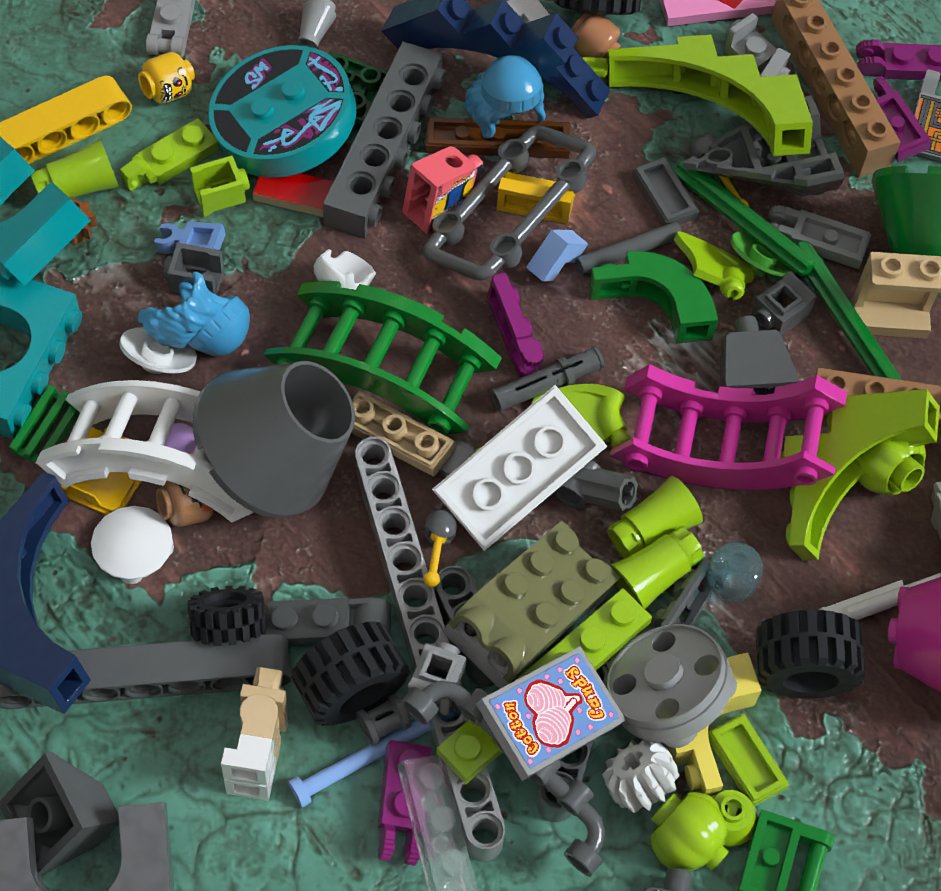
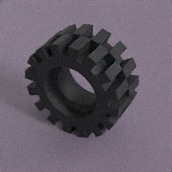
(226, 615)

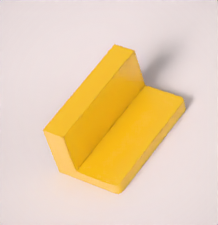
(521, 193)

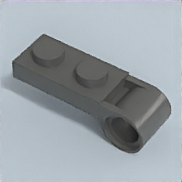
(314, 619)

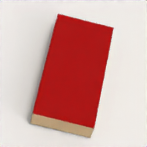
(293, 192)

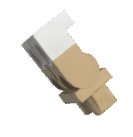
(263, 716)

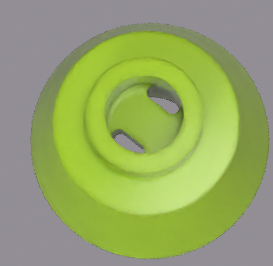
(739, 826)

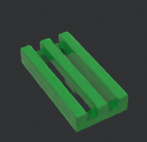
(35, 418)

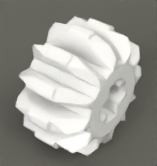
(640, 775)

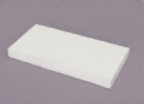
(519, 467)

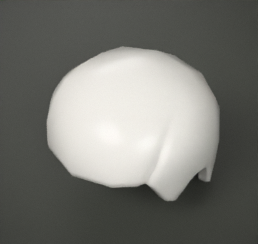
(345, 268)

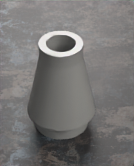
(315, 21)

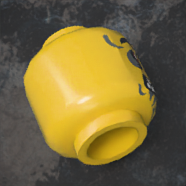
(166, 77)

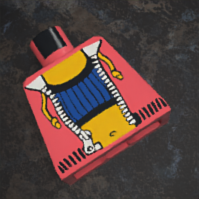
(439, 185)

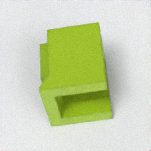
(219, 185)

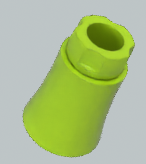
(78, 172)
(656, 515)
(658, 565)

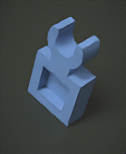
(195, 233)

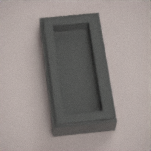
(665, 192)

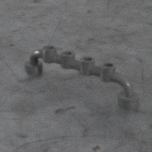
(571, 797)

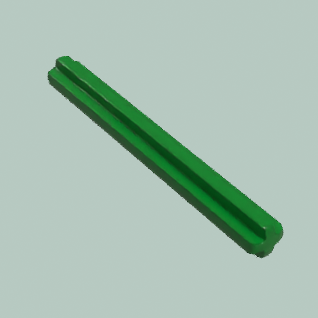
(747, 220)
(848, 318)

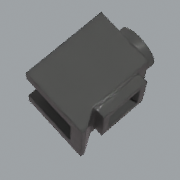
(192, 259)
(773, 316)

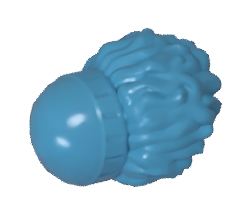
(505, 89)
(200, 320)

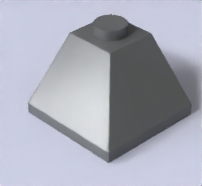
(66, 807)

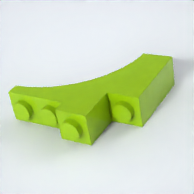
(852, 431)

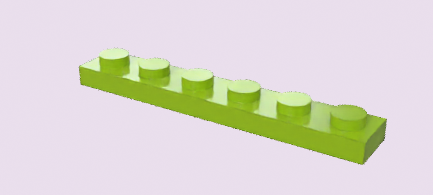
(600, 638)

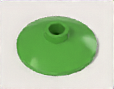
(757, 256)

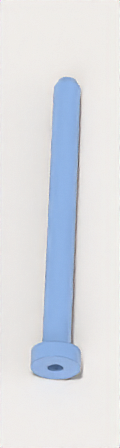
(304, 789)

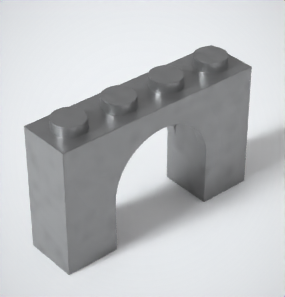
(144, 851)

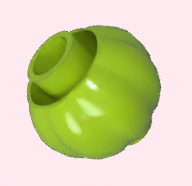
(892, 467)
(689, 832)

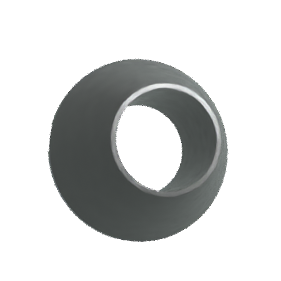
(274, 434)

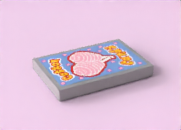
(550, 712)

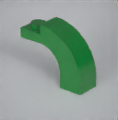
(665, 284)

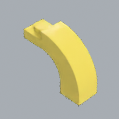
(702, 769)

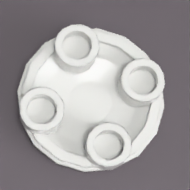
(131, 543)

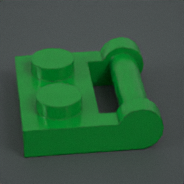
(774, 851)

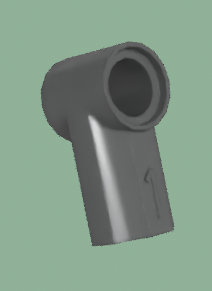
(599, 488)

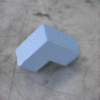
(554, 252)

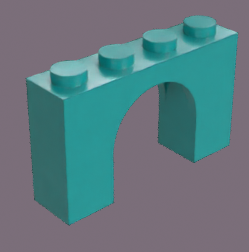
(40, 228)
(48, 319)

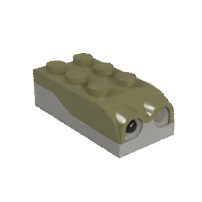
(530, 605)

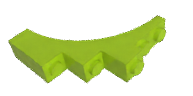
(691, 66)

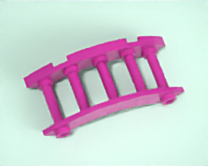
(735, 406)

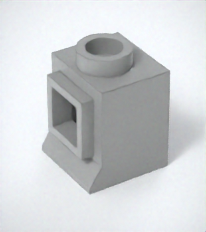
(444, 657)

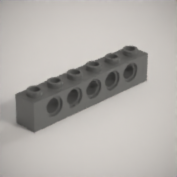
(383, 140)

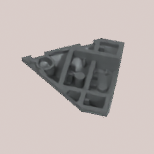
(748, 158)

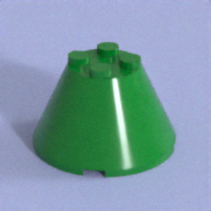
(910, 209)

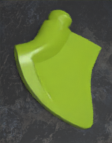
(716, 265)
(600, 409)

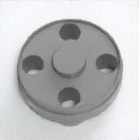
(671, 683)

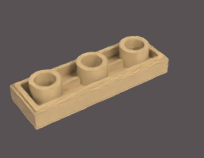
(405, 436)

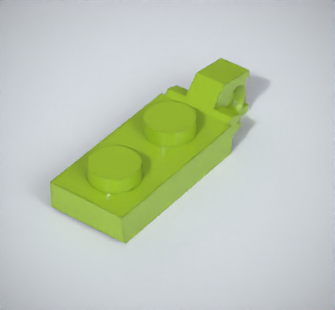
(170, 155)

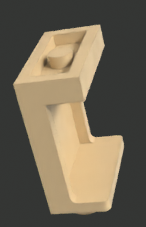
(898, 293)

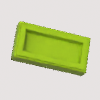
(747, 760)

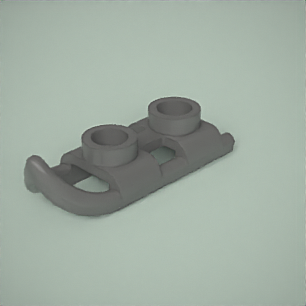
(686, 597)

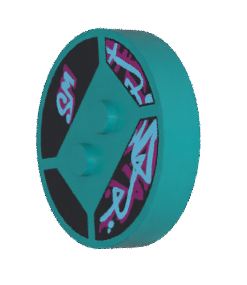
(282, 111)

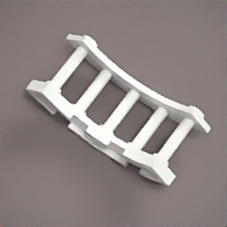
(143, 461)

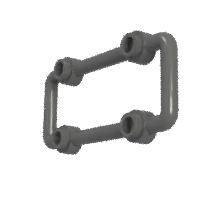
(507, 247)

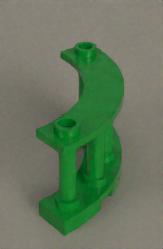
(396, 314)

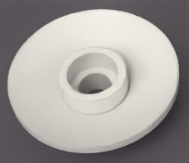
(154, 357)

